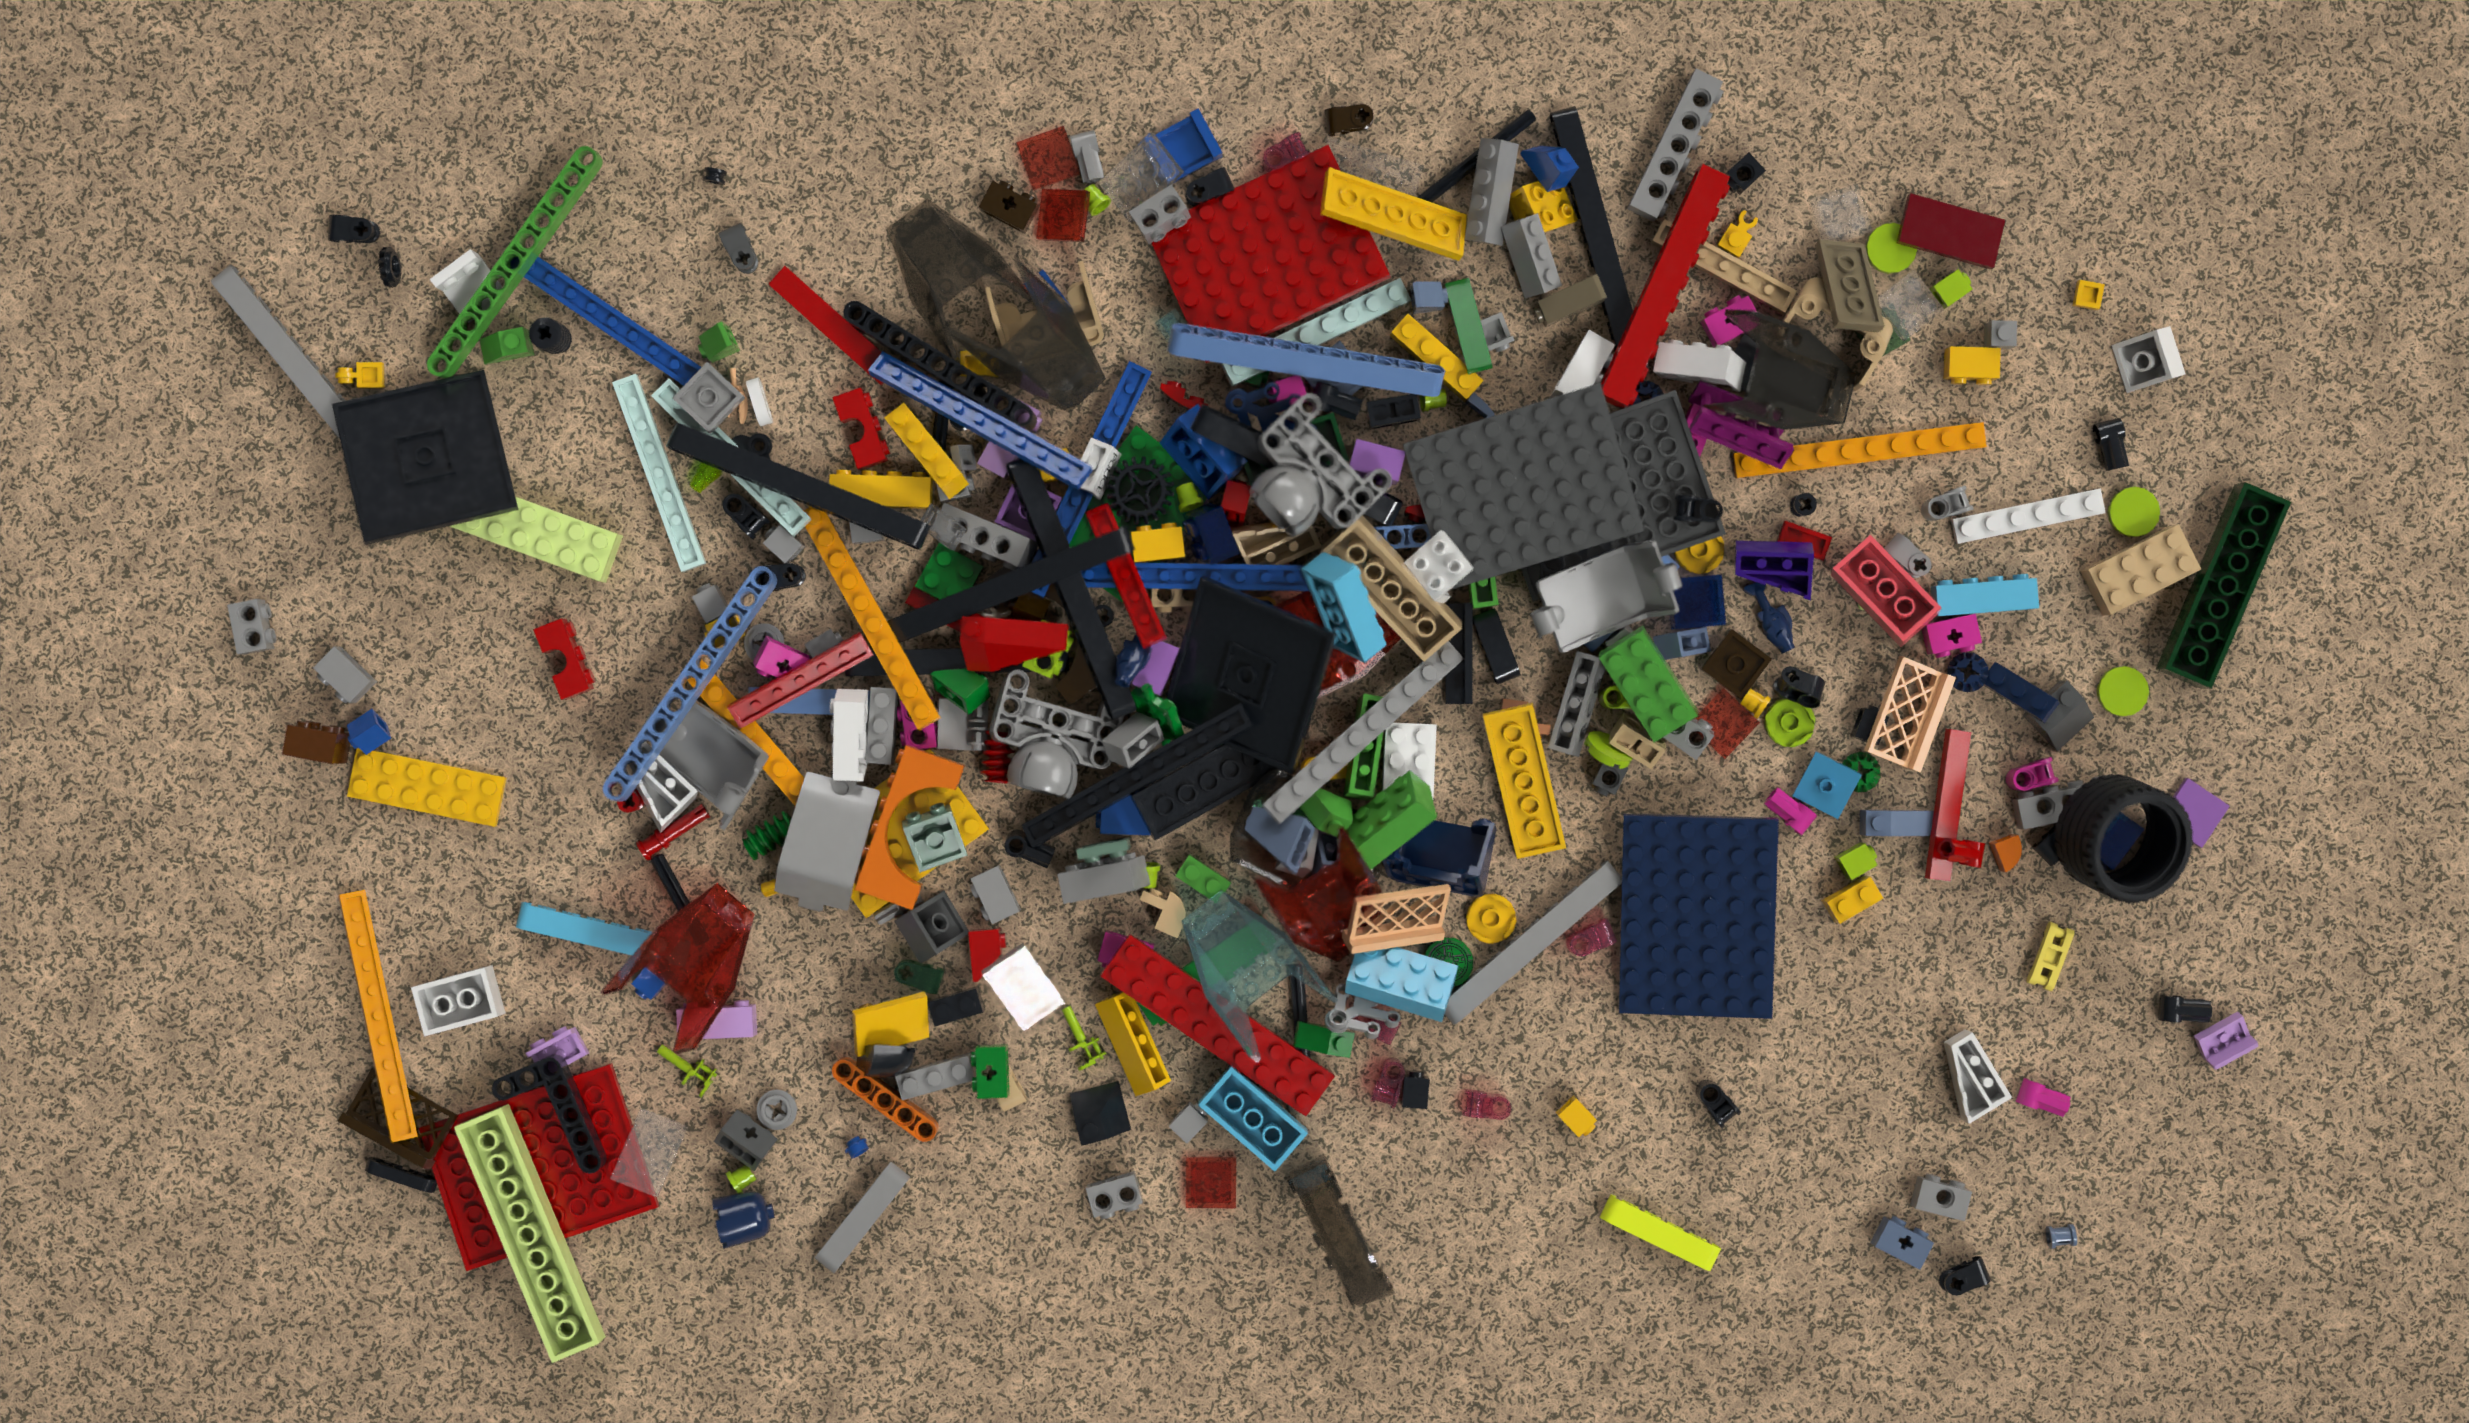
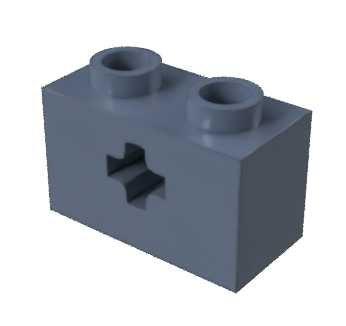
(1887, 1239)

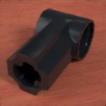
(1337, 401)
(2110, 439)
(1040, 855)
(2178, 1009)

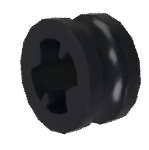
(714, 175)
(1110, 614)

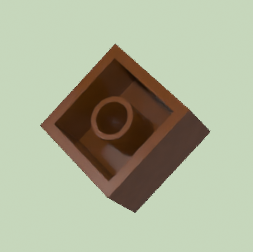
(318, 744)

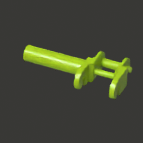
(1081, 1038)
(688, 1068)

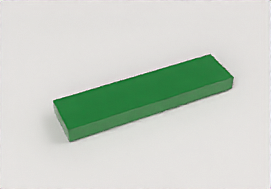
(1468, 326)

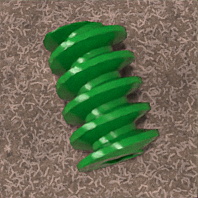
(767, 837)

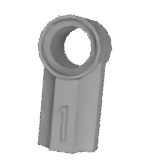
(1086, 151)

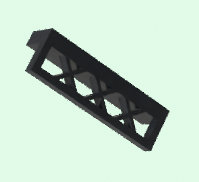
(1460, 679)

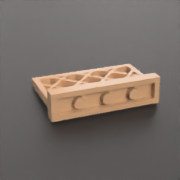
(1924, 720)
(1397, 932)

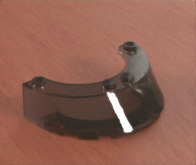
(1339, 1233)

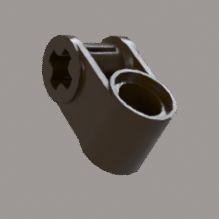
(1343, 121)

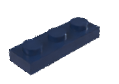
(2020, 692)

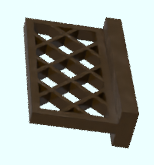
(380, 1134)

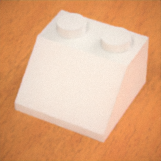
(2148, 359)

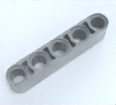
(862, 1217)

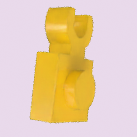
(1736, 237)

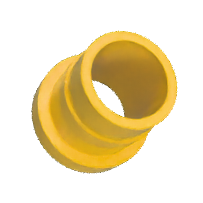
(1755, 702)

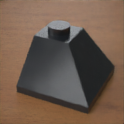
(1099, 1113)

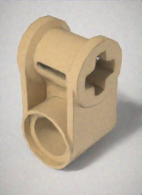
(1017, 1094)

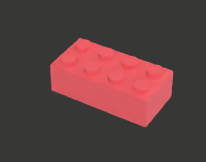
(1885, 591)

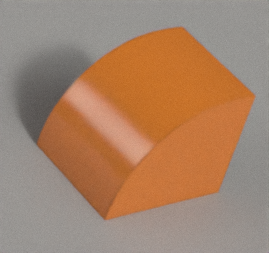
(2006, 851)

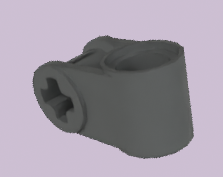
(737, 246)

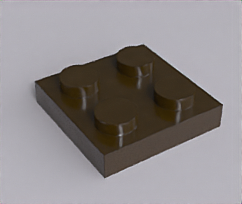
(1736, 664)

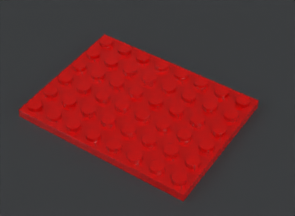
(1268, 253)
(577, 1198)

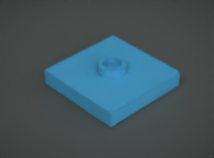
(1827, 785)

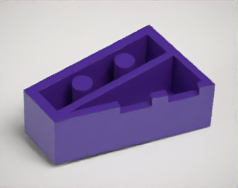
(1777, 564)

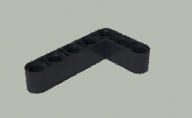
(561, 1105)

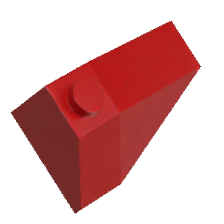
(999, 642)

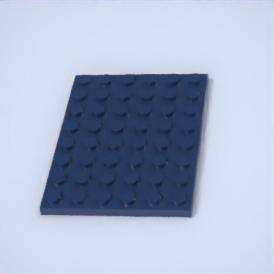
(1698, 915)

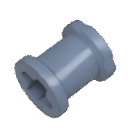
(2061, 1236)

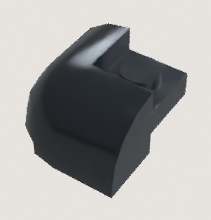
(885, 1060)

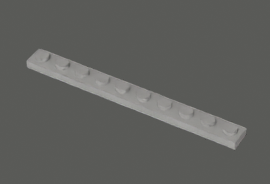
(1362, 732)

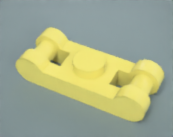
(2050, 956)

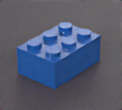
(1201, 459)

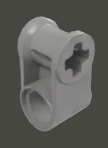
(1950, 504)
(1906, 553)

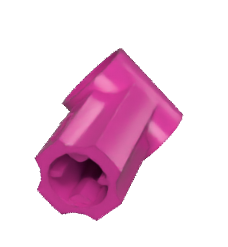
(1793, 813)
(2037, 1096)

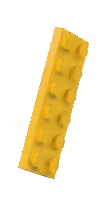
(1393, 214)
(1524, 780)
(427, 787)

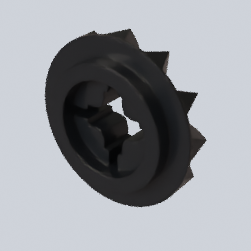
(389, 267)

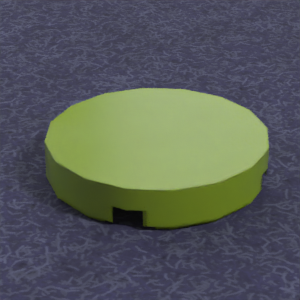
(1885, 253)
(2134, 511)
(2122, 691)
(1789, 723)
(1604, 752)

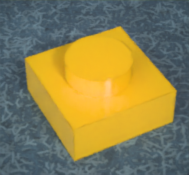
(2088, 295)

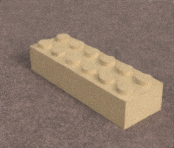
(1394, 589)

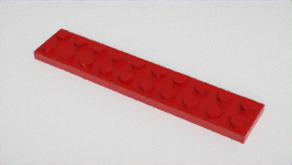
(1182, 1003)

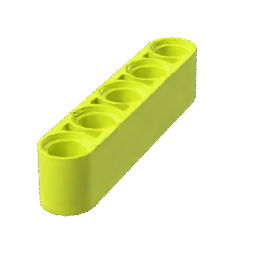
(1659, 1233)

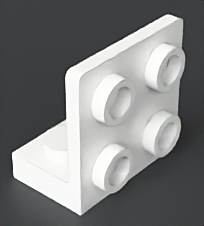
(462, 280)
(1439, 566)

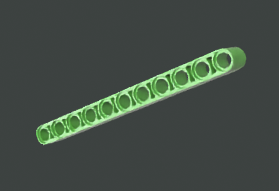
(527, 257)

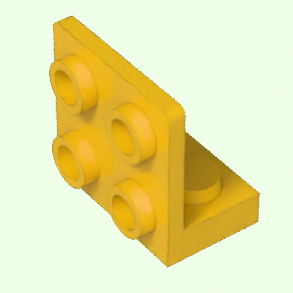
(1552, 207)

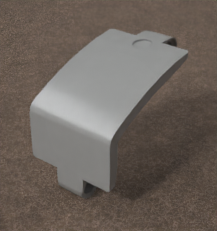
(1605, 594)
(713, 758)
(825, 842)

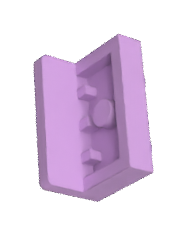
(2225, 1041)
(565, 1043)

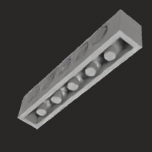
(1700, 85)

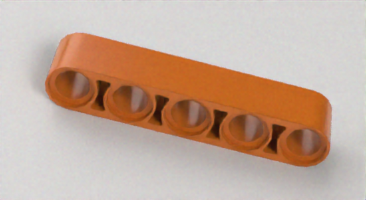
(891, 1111)

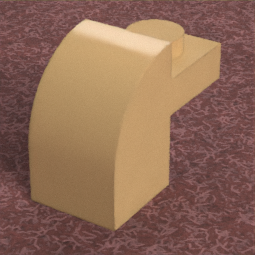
(1172, 910)

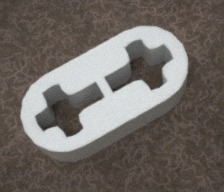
(759, 401)

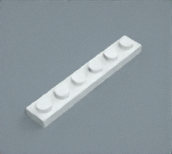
(2028, 516)

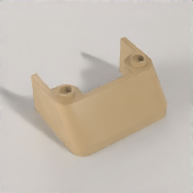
(1080, 297)
(1813, 299)

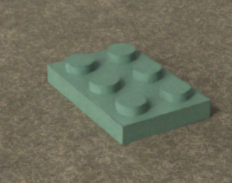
(1094, 852)

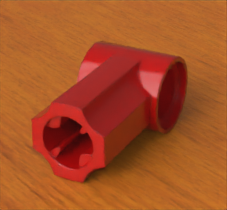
(1963, 852)

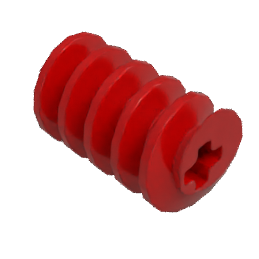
(997, 760)

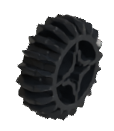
(1129, 471)

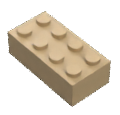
(2140, 570)

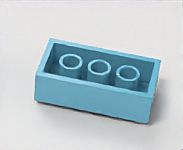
(1344, 606)
(1403, 981)
(1253, 1117)

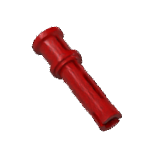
(662, 840)

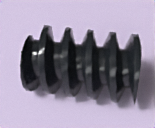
(559, 340)

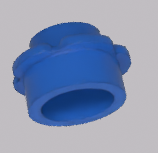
(856, 1147)

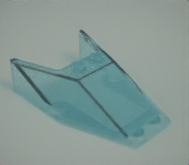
(1241, 960)

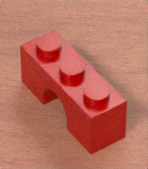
(870, 449)
(575, 677)

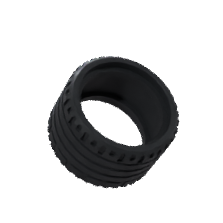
(2161, 854)

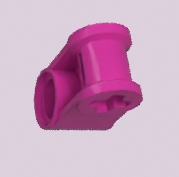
(2036, 774)

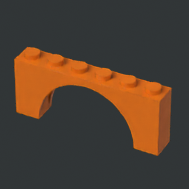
(880, 873)

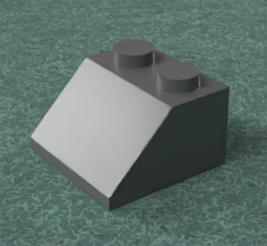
(2067, 718)
(932, 927)

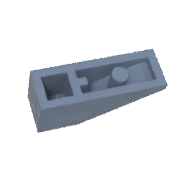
(1895, 822)

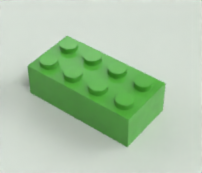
(1648, 684)
(1392, 818)

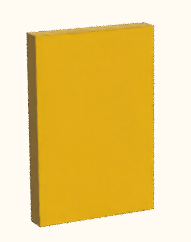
(891, 1022)

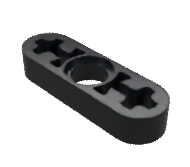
(396, 1174)

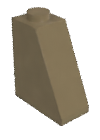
(1570, 301)

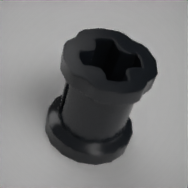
(1795, 504)

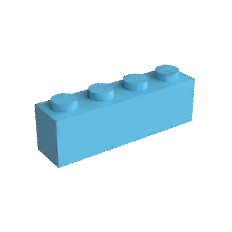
(1986, 597)

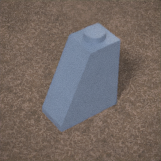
(1283, 841)

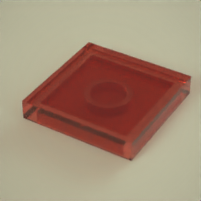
(1048, 158)
(1063, 215)
(1729, 722)
(1211, 1182)

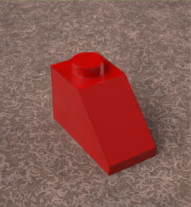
(1236, 502)
(985, 949)

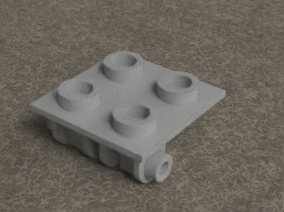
(960, 730)

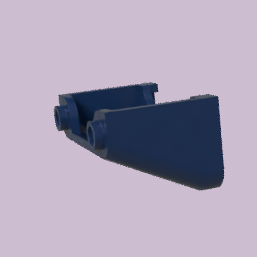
(1446, 855)

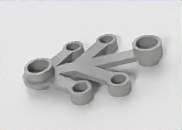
(1360, 1008)

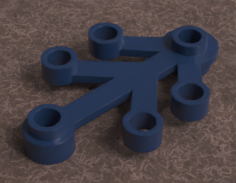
(1265, 414)

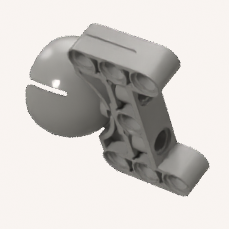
(1298, 486)
(1043, 761)

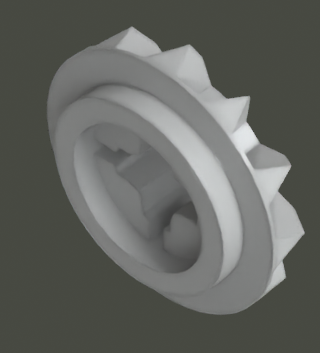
(757, 634)
(765, 1111)

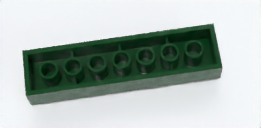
(2223, 585)

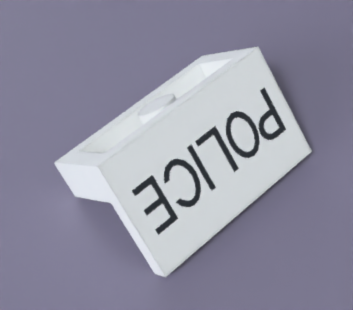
(1103, 461)

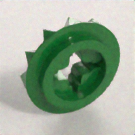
(1866, 761)

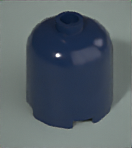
(742, 1218)

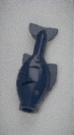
(1775, 622)
(1131, 661)

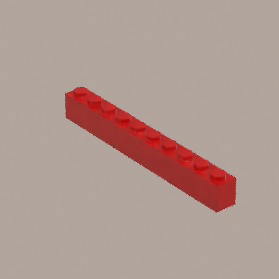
(1663, 286)

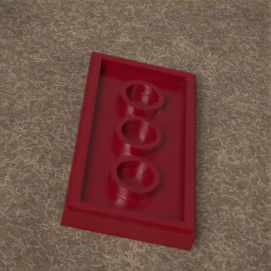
(1950, 231)

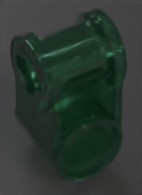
(923, 978)

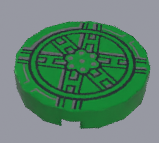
(1454, 952)

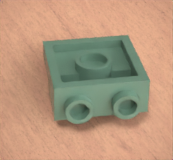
(934, 837)

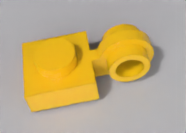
(368, 375)

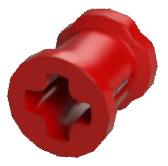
(639, 803)

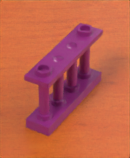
(1740, 435)

